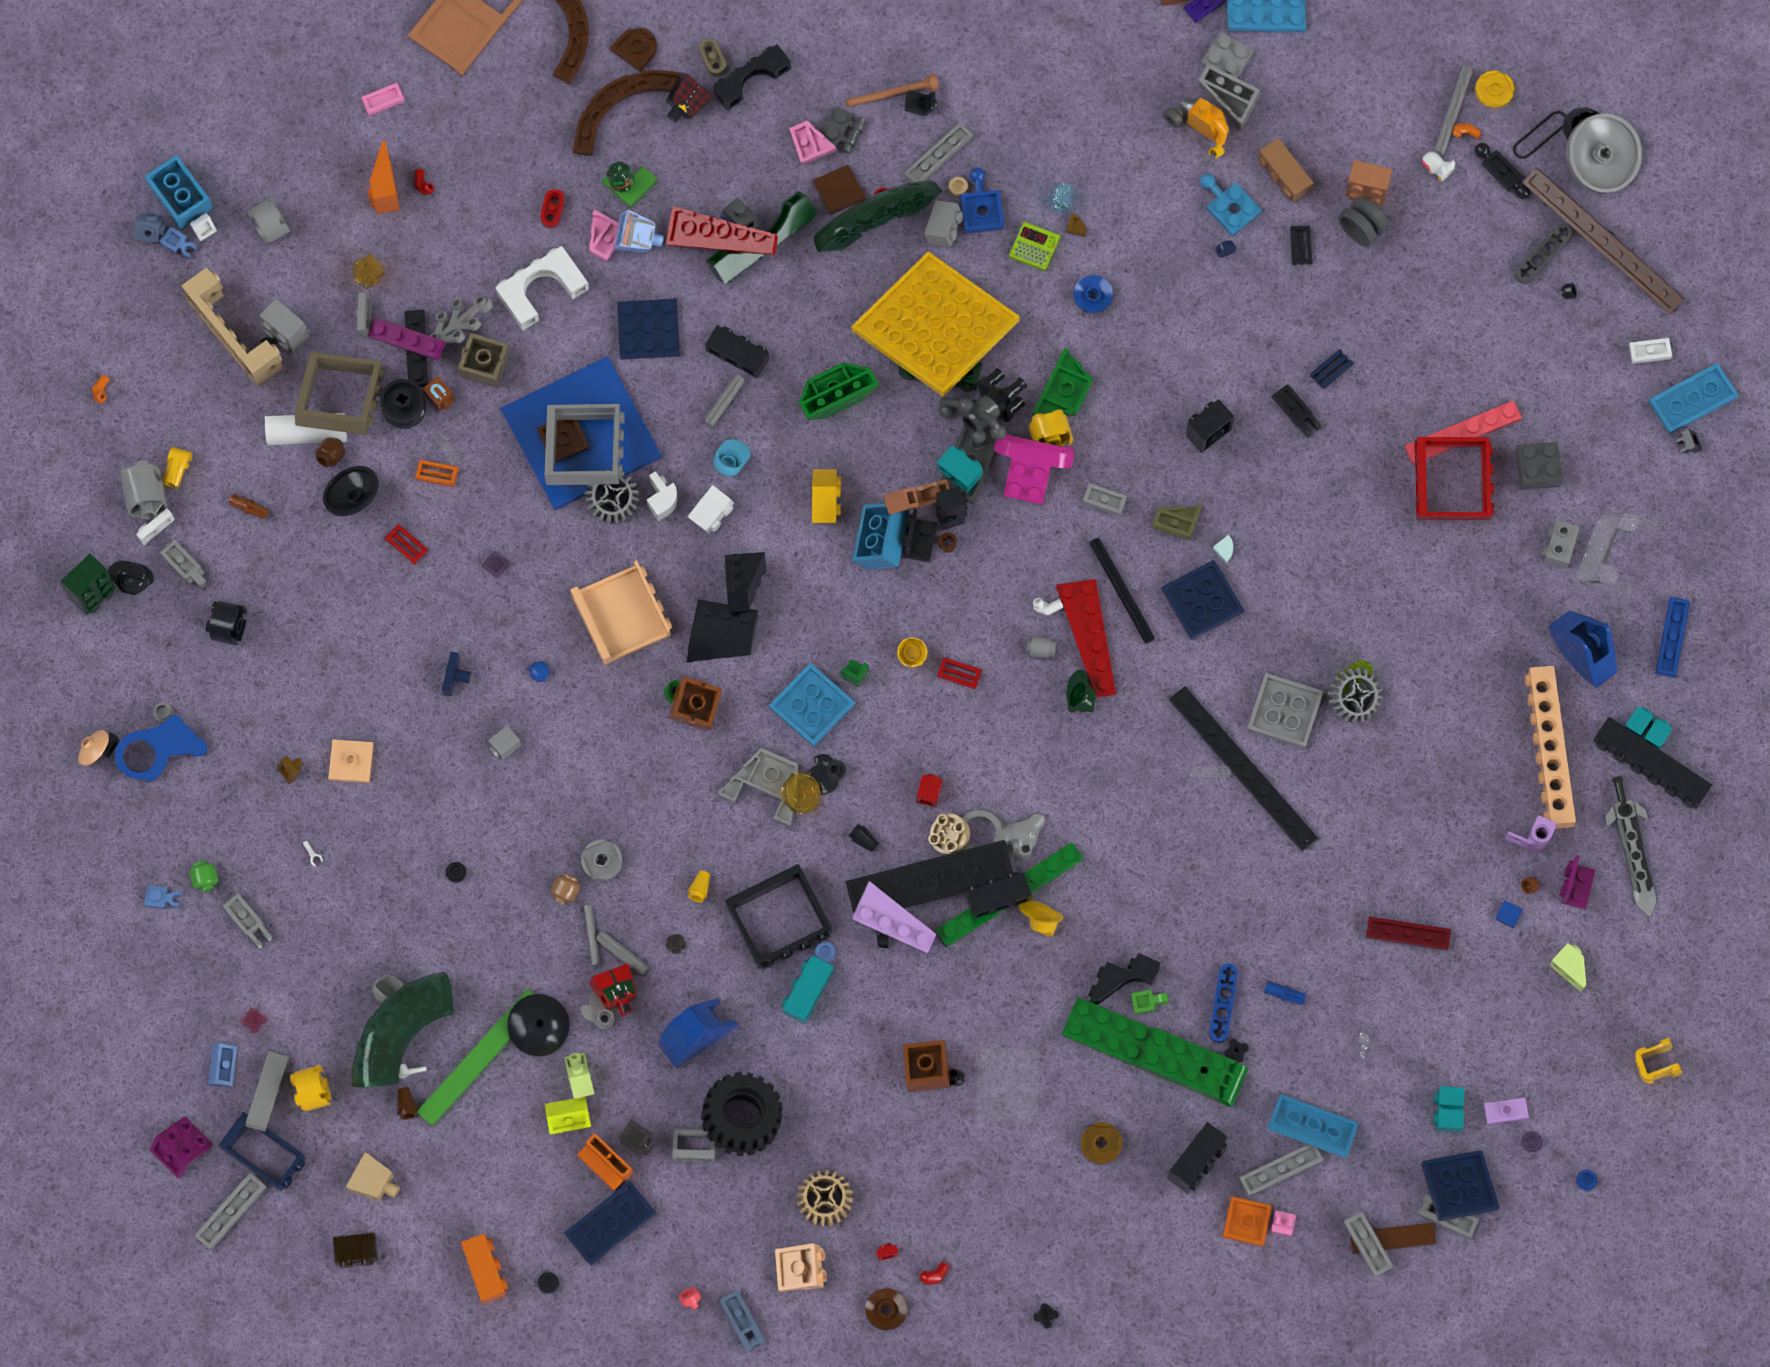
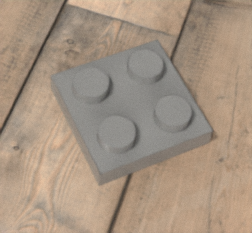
(1228, 55)

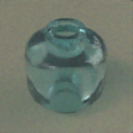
(1061, 197)

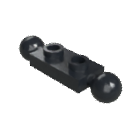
(1502, 170)

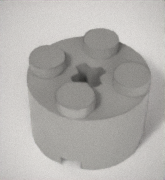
(269, 220)

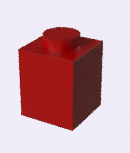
(929, 790)

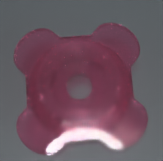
(253, 1014)

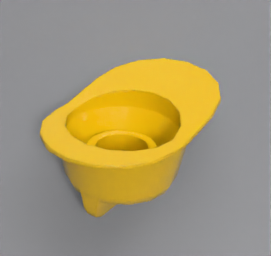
(1041, 917)

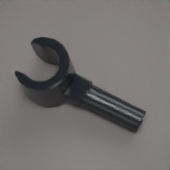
(882, 941)

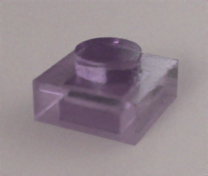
(496, 564)

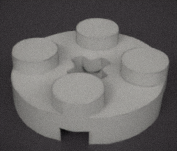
(597, 871)

